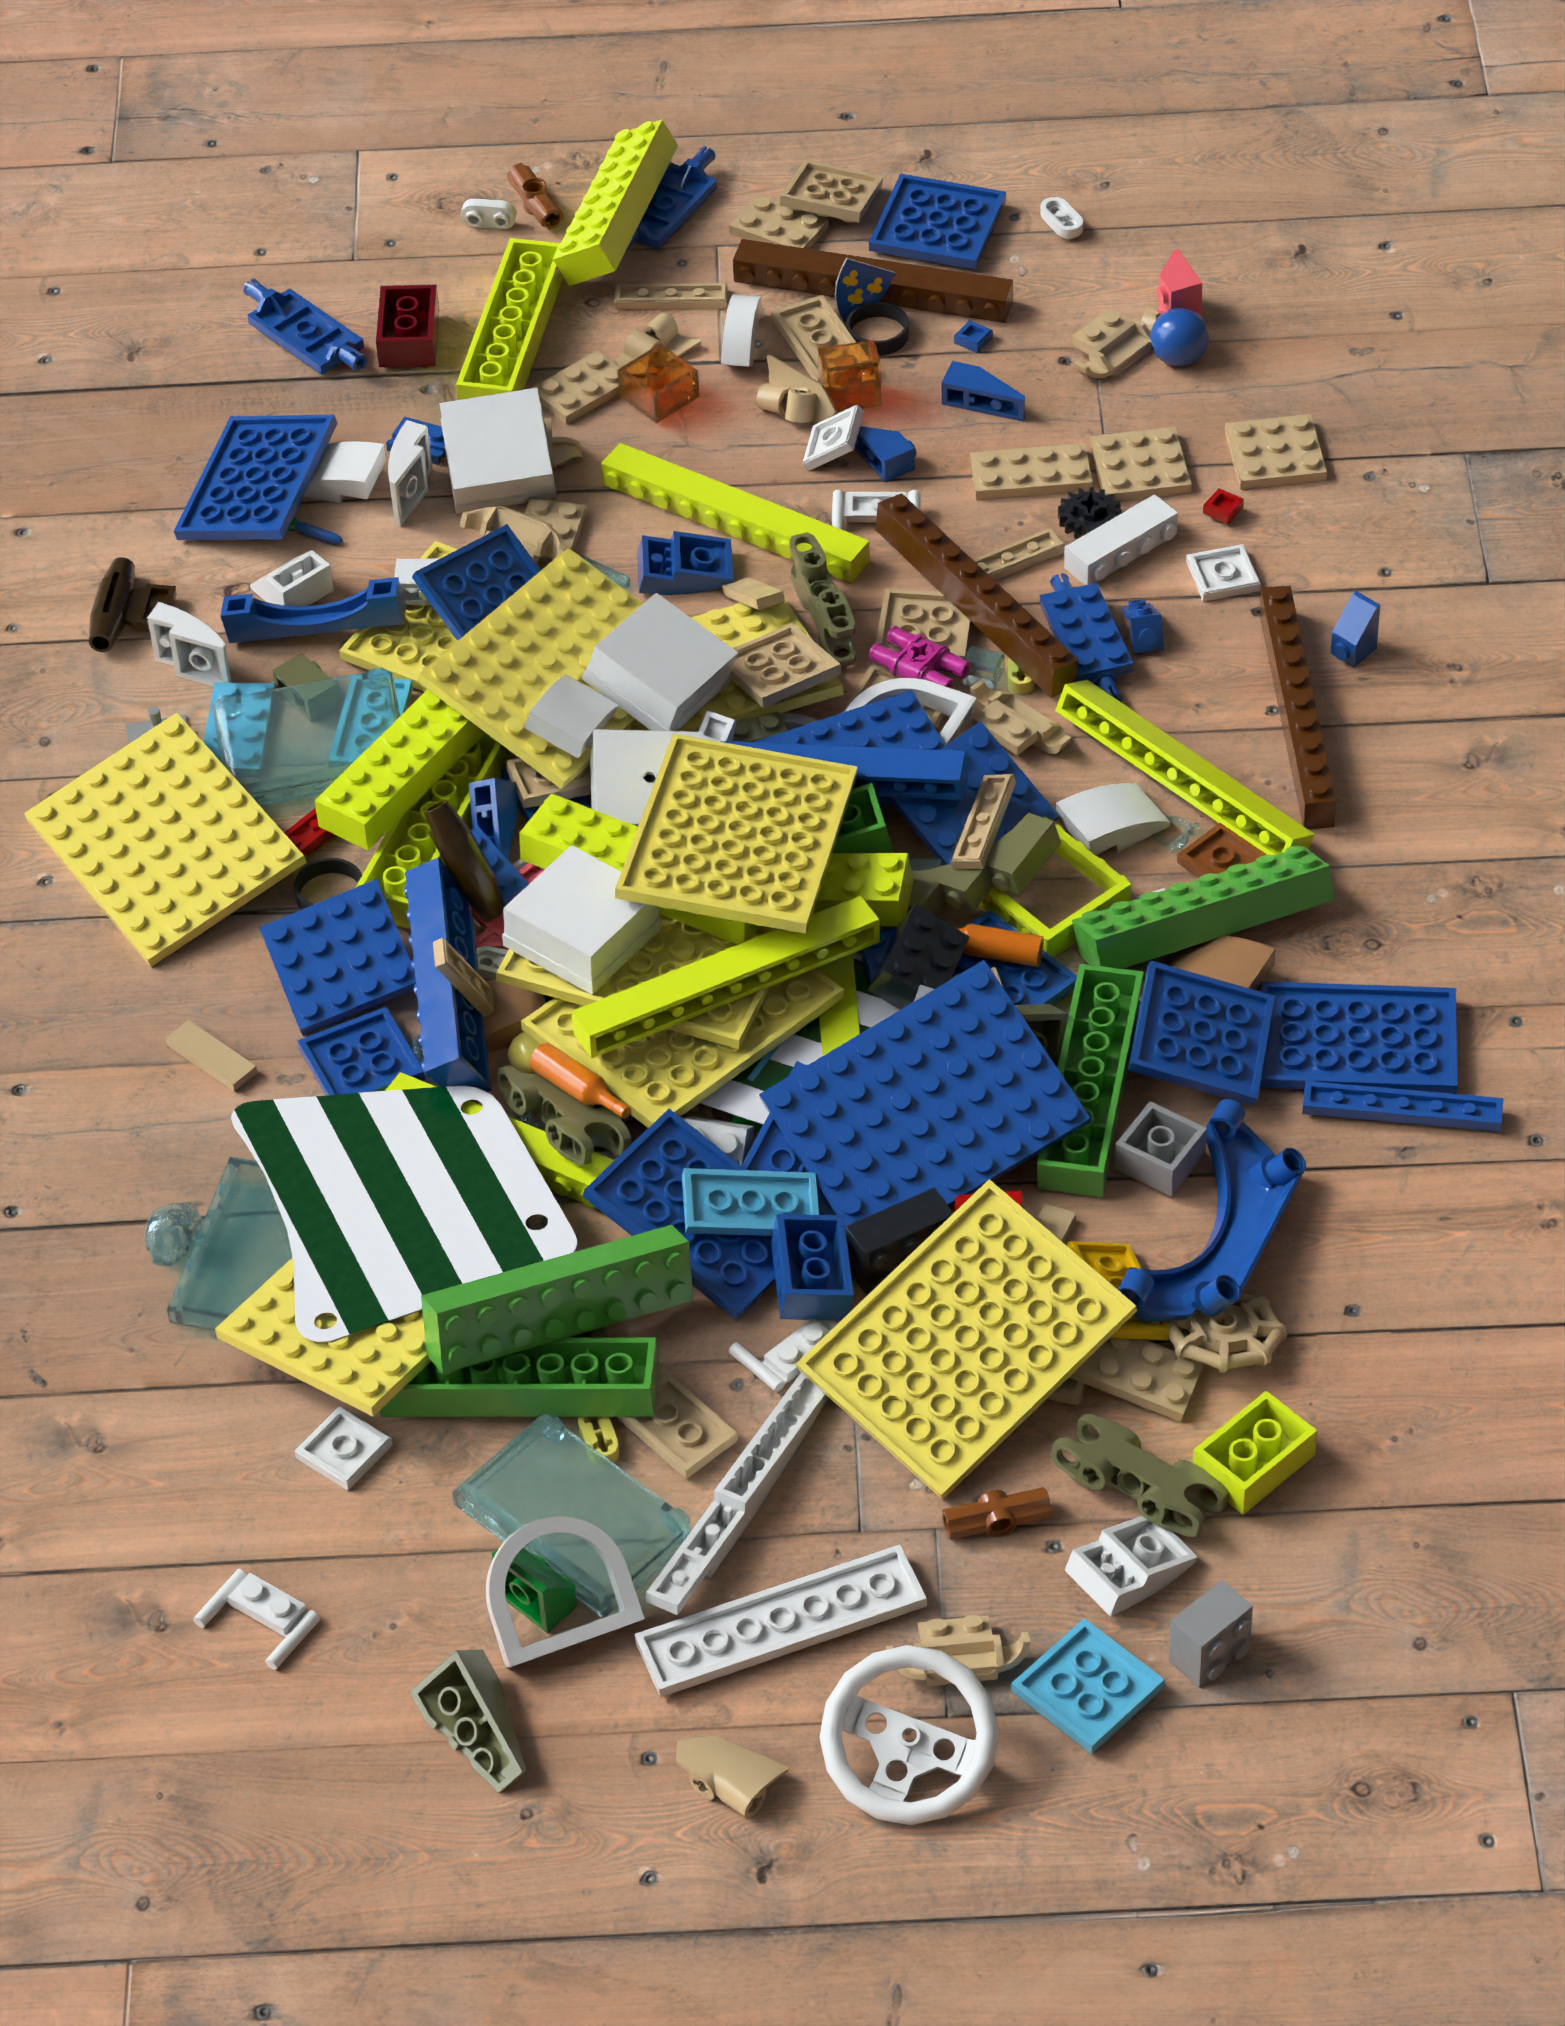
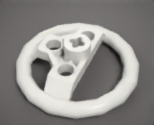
(886, 1797)

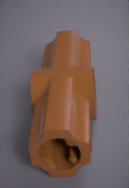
(535, 196)
(996, 1513)

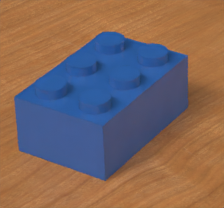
(811, 1267)

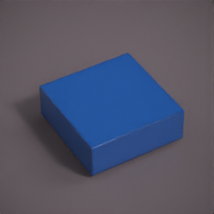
(973, 336)

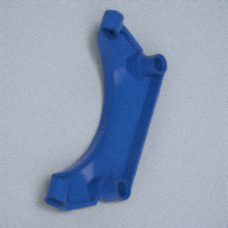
(1251, 1198)

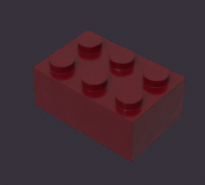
(407, 326)

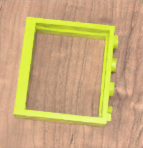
(1062, 936)

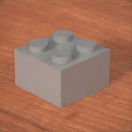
(1160, 1148)
(1211, 1634)

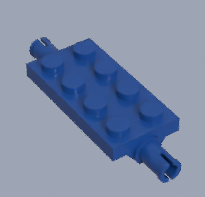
(676, 199)
(304, 329)
(1087, 629)

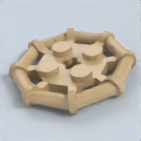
(1237, 1334)

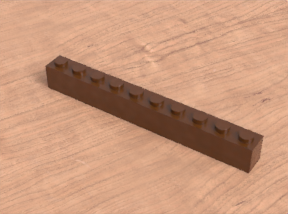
(911, 287)
(976, 595)
(1297, 708)

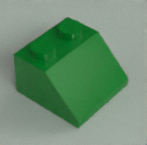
(538, 1590)

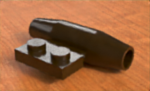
(122, 604)
(465, 860)

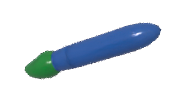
(315, 532)

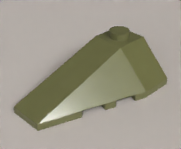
(470, 1709)

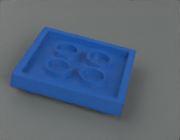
(360, 1055)

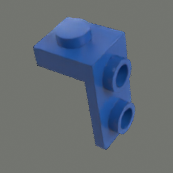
(1144, 626)

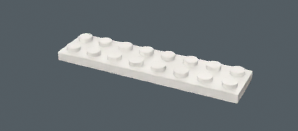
(780, 1620)

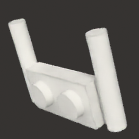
(863, 505)
(780, 1362)
(265, 1605)

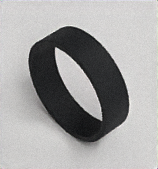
(886, 310)
(321, 867)

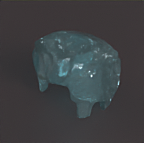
(172, 1233)

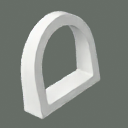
(948, 701)
(618, 1572)

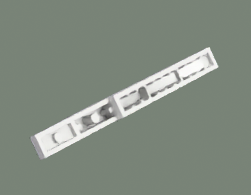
(738, 1496)

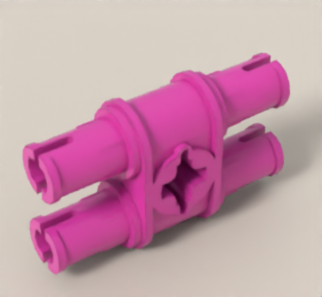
(918, 658)

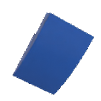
(683, 564)

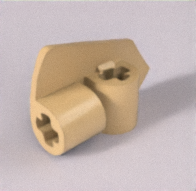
(661, 330)
(794, 394)
(728, 1772)

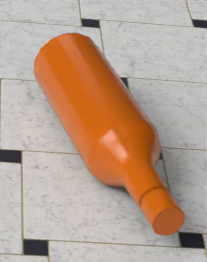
(1003, 945)
(575, 1079)

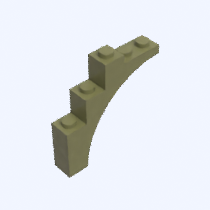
(1008, 868)

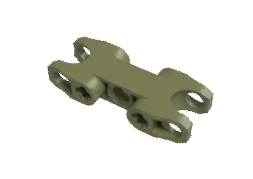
(822, 599)
(570, 1125)
(1157, 1486)

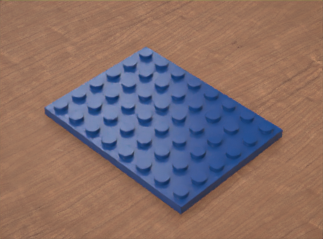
(926, 1101)

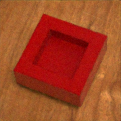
(1223, 506)

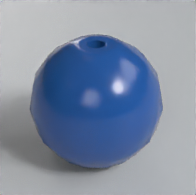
(1179, 337)

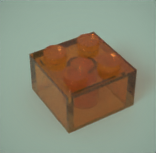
(851, 374)
(658, 383)

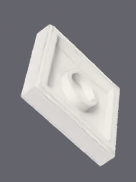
(833, 437)
(1223, 573)
(343, 1448)

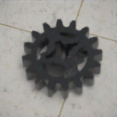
(1087, 511)

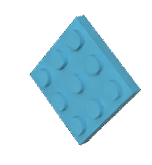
(1087, 1685)

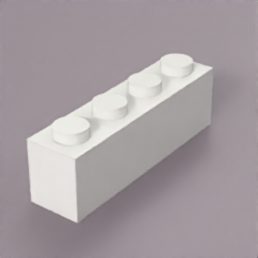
(1121, 540)

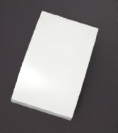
(408, 469)
(346, 471)
(188, 645)
(569, 715)
(1110, 817)
(1129, 1564)

